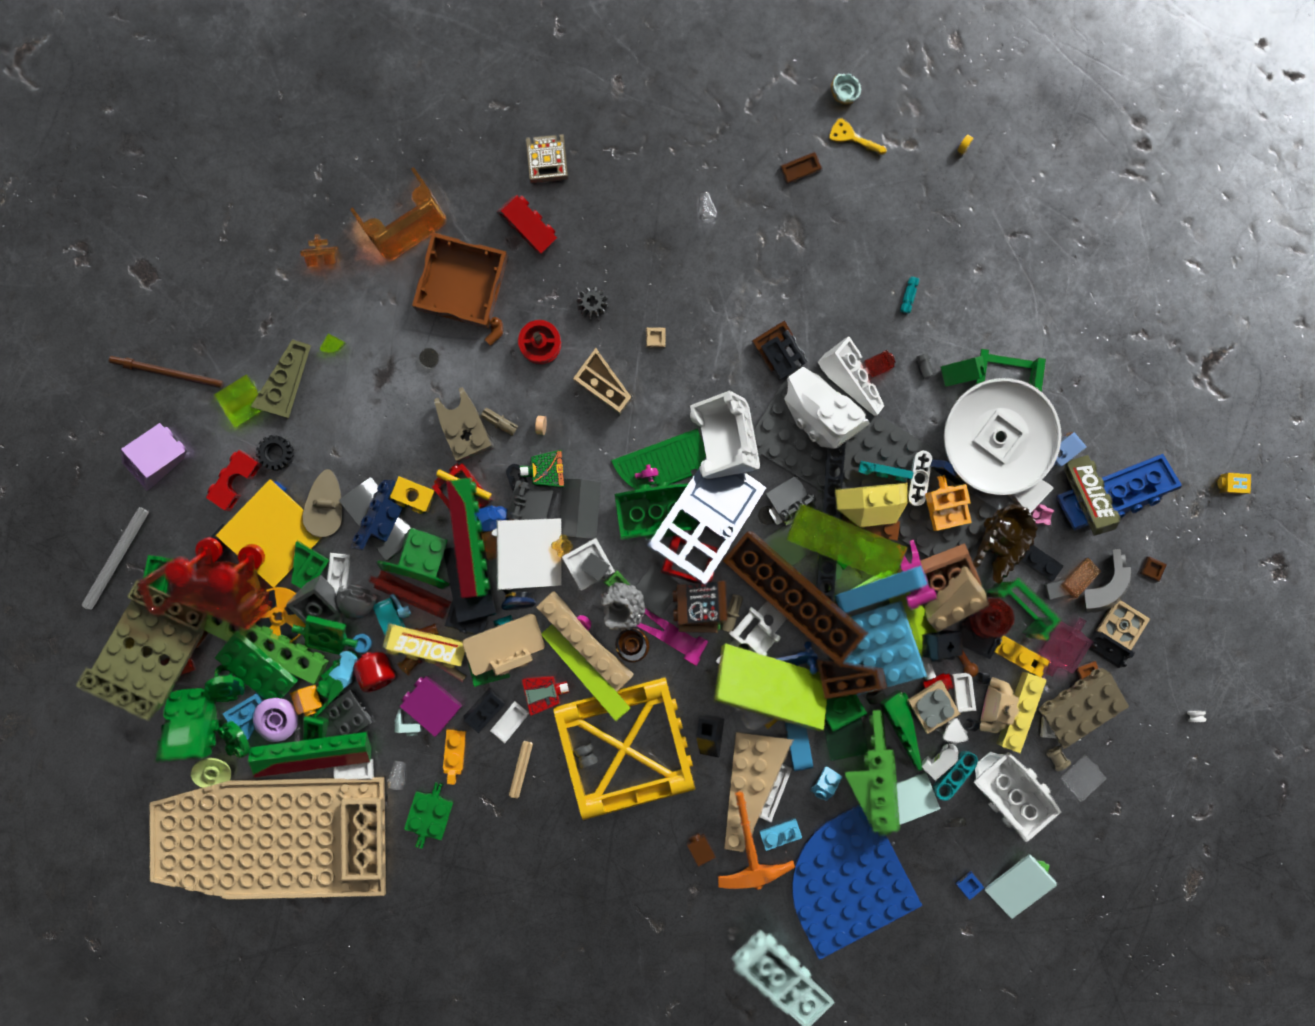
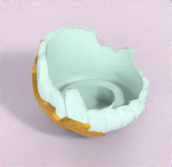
(845, 88)

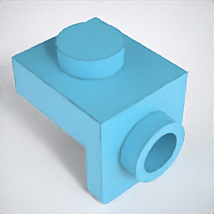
(826, 784)

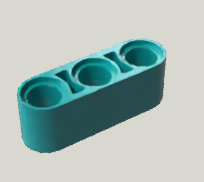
(387, 614)
(953, 785)

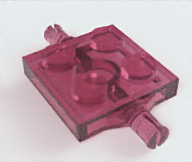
(1066, 647)

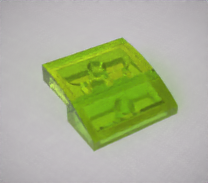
(237, 400)

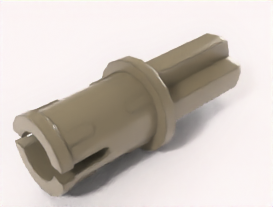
(499, 421)
(732, 612)

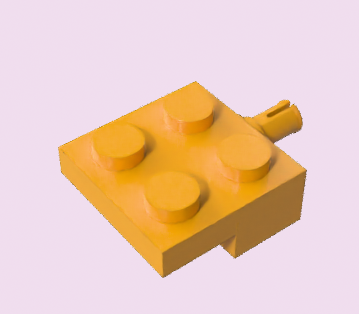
(948, 505)

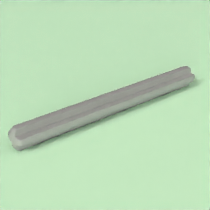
(115, 558)

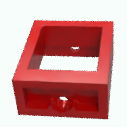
(454, 471)
(667, 565)

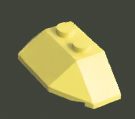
(873, 503)

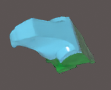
(337, 680)

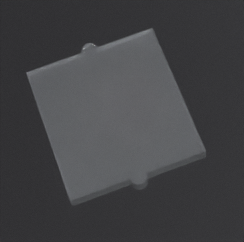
(1083, 777)

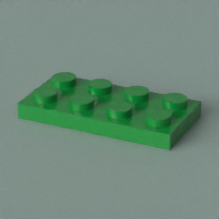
(255, 667)

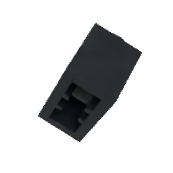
(942, 645)

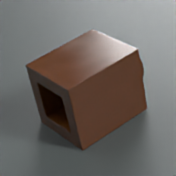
(700, 849)

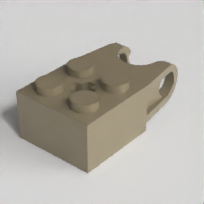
(460, 421)

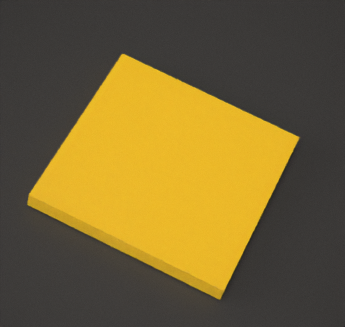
(272, 523)

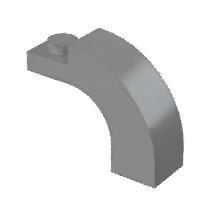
(1113, 593)

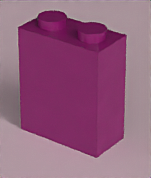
(430, 705)

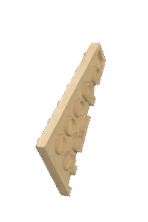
(754, 773)

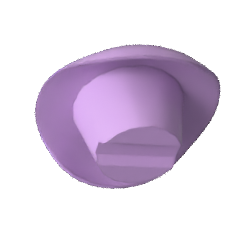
(275, 719)

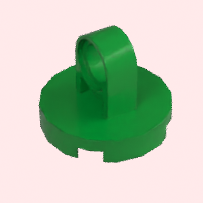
(224, 687)

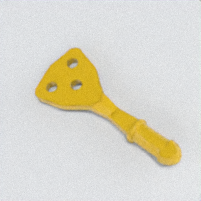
(851, 136)

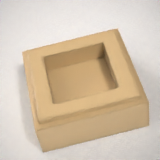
(655, 337)

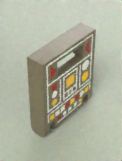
(544, 154)

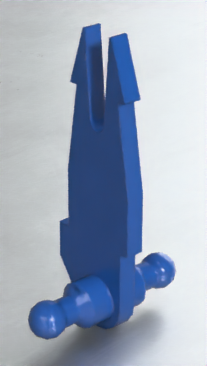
(808, 657)

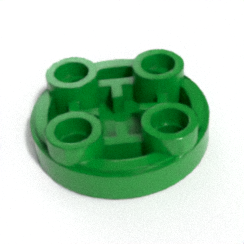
(234, 739)

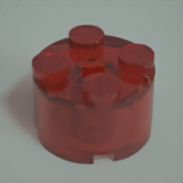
(1002, 622)

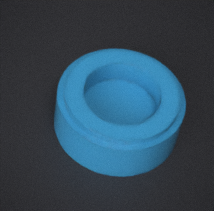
(364, 643)

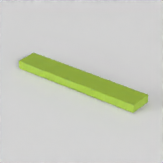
(586, 673)

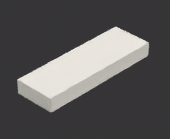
(776, 793)

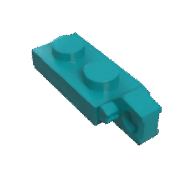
(883, 471)

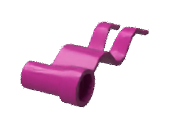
(920, 595)
(678, 640)

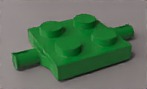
(324, 635)
(428, 815)

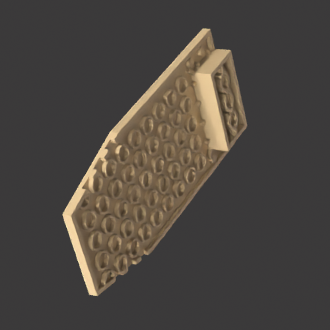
(273, 838)

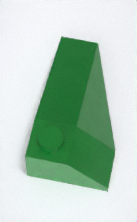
(900, 717)

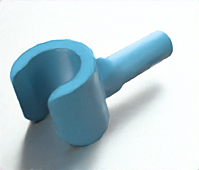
(403, 612)

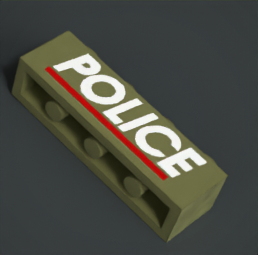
(1091, 495)

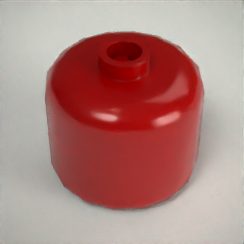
(373, 671)

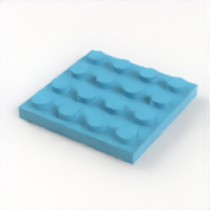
(888, 645)

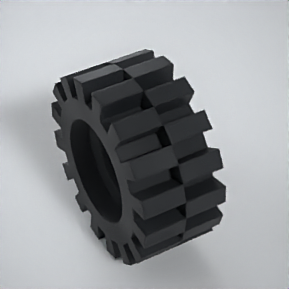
(264, 448)

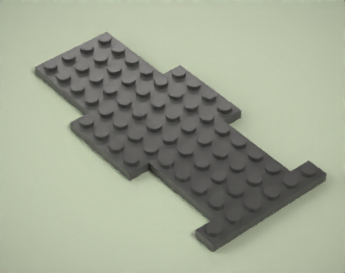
(880, 443)

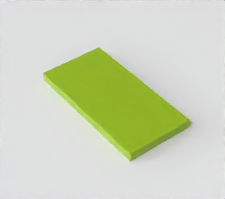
(770, 688)

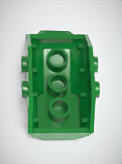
(645, 509)
(187, 726)

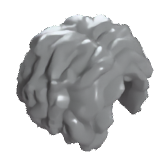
(623, 606)

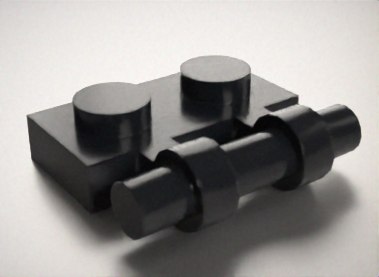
(779, 357)

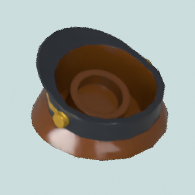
(632, 645)

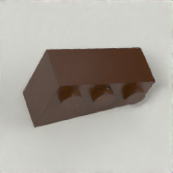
(849, 678)

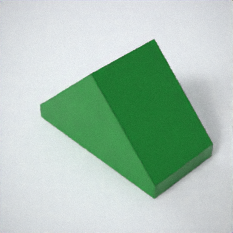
(315, 727)

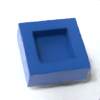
(969, 885)

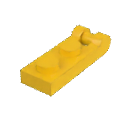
(1021, 656)

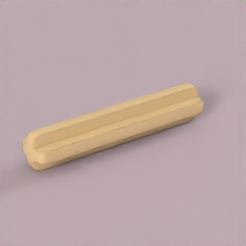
(520, 769)

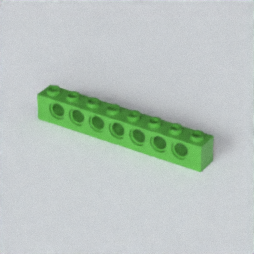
(294, 665)

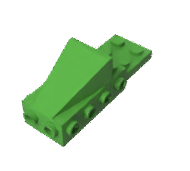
(868, 784)

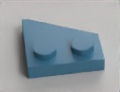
(243, 714)

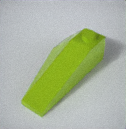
(917, 620)

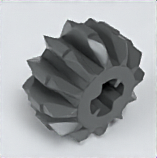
(585, 306)

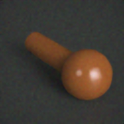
(969, 667)

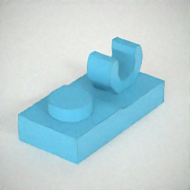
(780, 834)

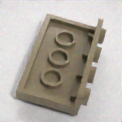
(1083, 707)

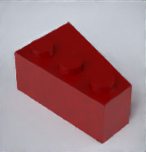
(528, 223)

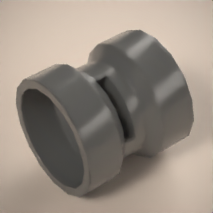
(587, 760)

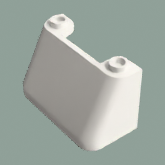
(726, 435)

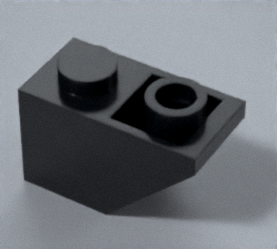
(710, 735)

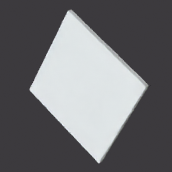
(526, 553)

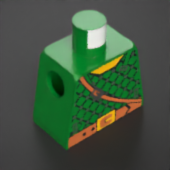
(545, 470)

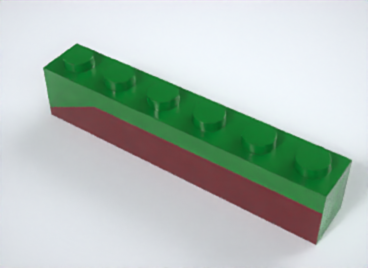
(467, 537)
(310, 754)

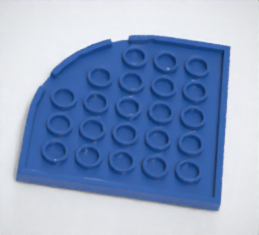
(848, 883)

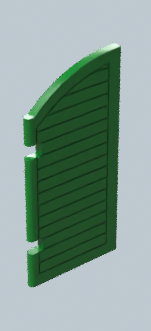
(671, 457)

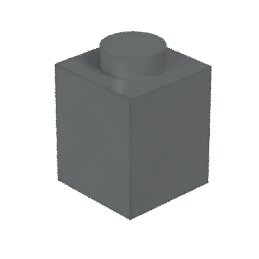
(596, 567)

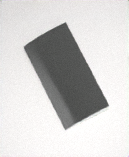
(357, 505)

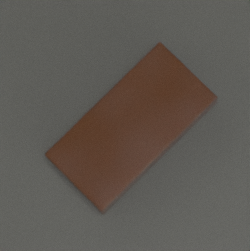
(801, 168)

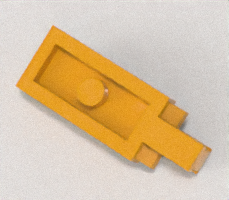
(454, 754)

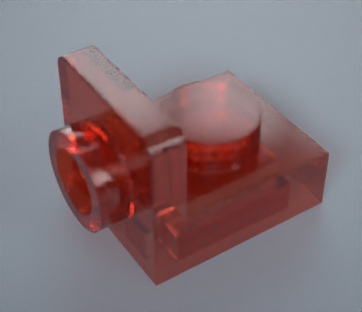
(880, 363)

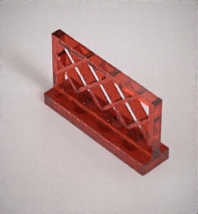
(411, 594)

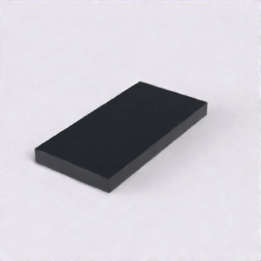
(472, 607)

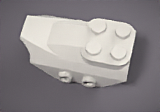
(821, 410)
(1015, 794)

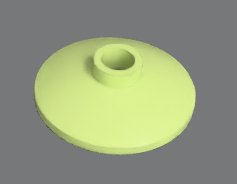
(210, 772)

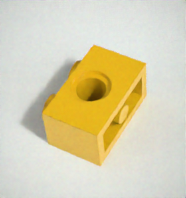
(401, 493)

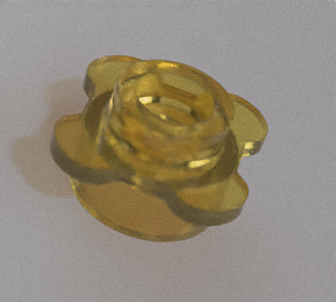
(565, 549)

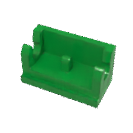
(963, 371)
(153, 563)

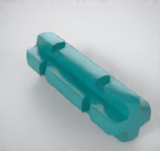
(909, 295)

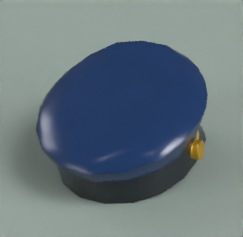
(517, 600)

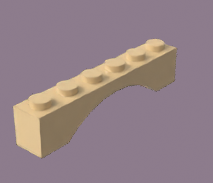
(569, 626)

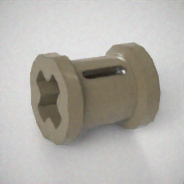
(1058, 758)

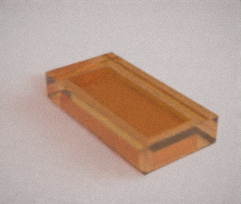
(1081, 578)

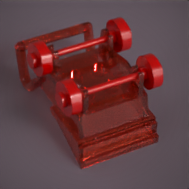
(217, 587)

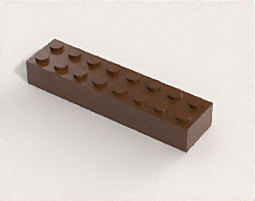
(795, 597)

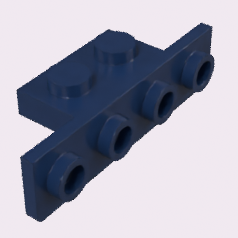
(379, 518)

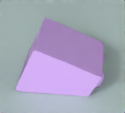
(152, 455)

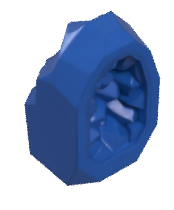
(490, 516)

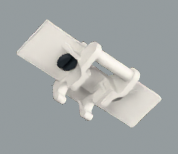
(761, 636)

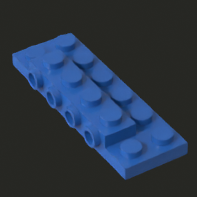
(1128, 489)

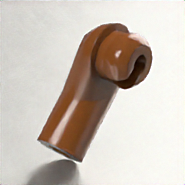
(496, 331)

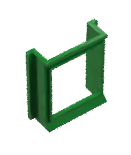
(1037, 367)
(1040, 626)

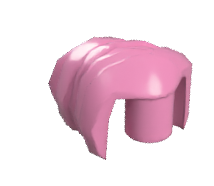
(1042, 515)

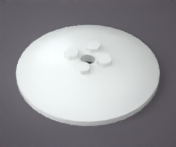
(1029, 430)

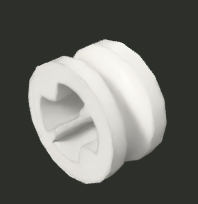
(1196, 716)

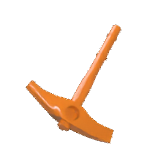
(756, 874)

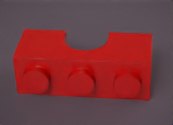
(222, 491)

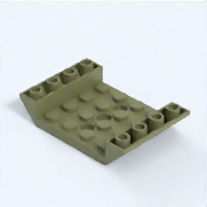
(139, 681)

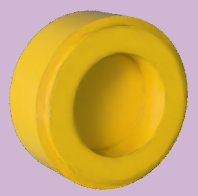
(965, 144)

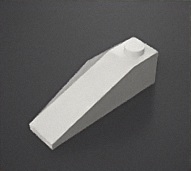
(845, 369)

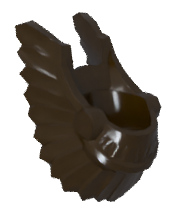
(1008, 536)

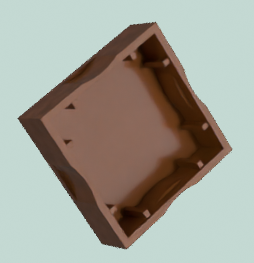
(460, 280)

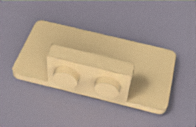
(504, 646)

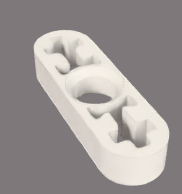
(917, 463)

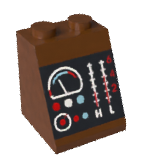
(700, 604)

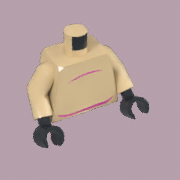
(999, 706)

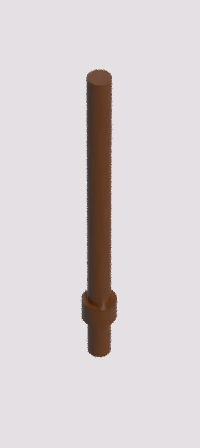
(130, 363)

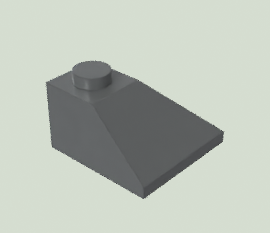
(315, 599)

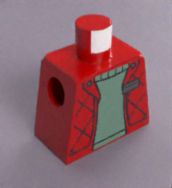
(543, 692)

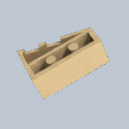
(602, 383)
(956, 601)

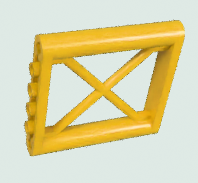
(676, 781)

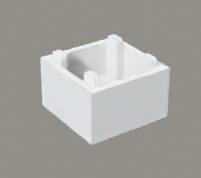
(578, 556)

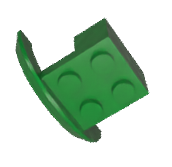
(419, 558)

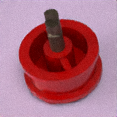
(539, 342)

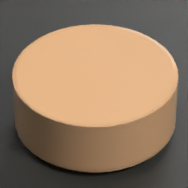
(540, 425)

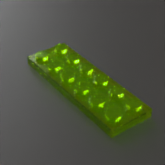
(845, 542)

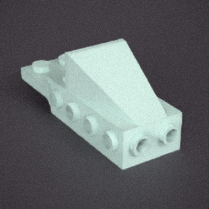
(782, 979)

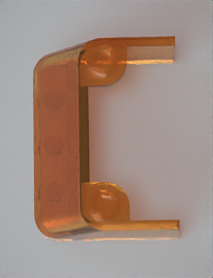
(410, 227)

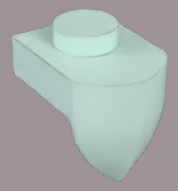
(410, 729)

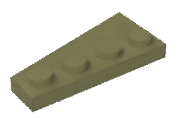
(281, 387)

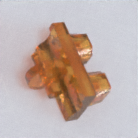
(310, 254)

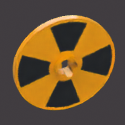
(279, 598)

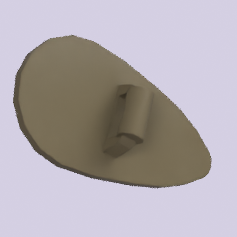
(322, 508)

